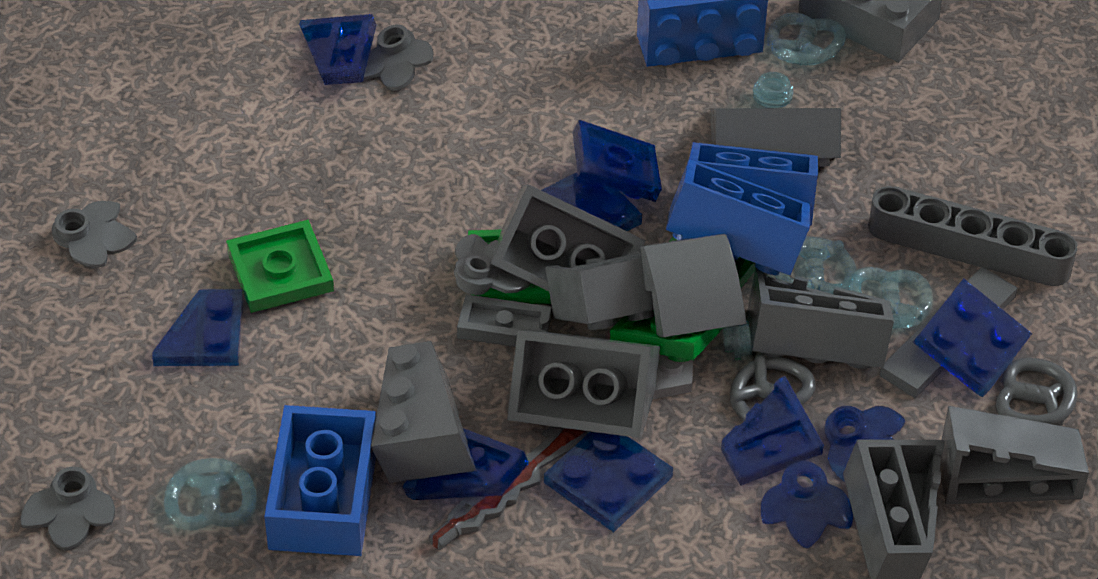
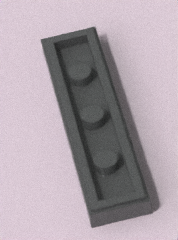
(912, 367)

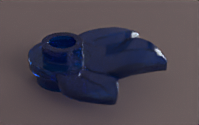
(870, 424)
(806, 509)

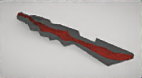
(474, 511)

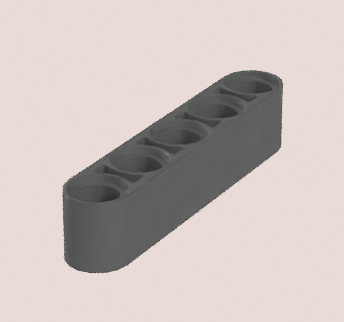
(972, 236)

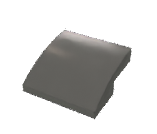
(693, 285)

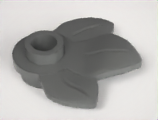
(397, 57)
(92, 233)
(476, 274)
(66, 513)

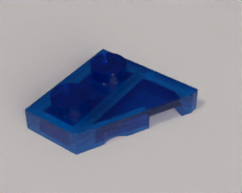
(340, 46)
(205, 331)
(771, 436)
(495, 466)

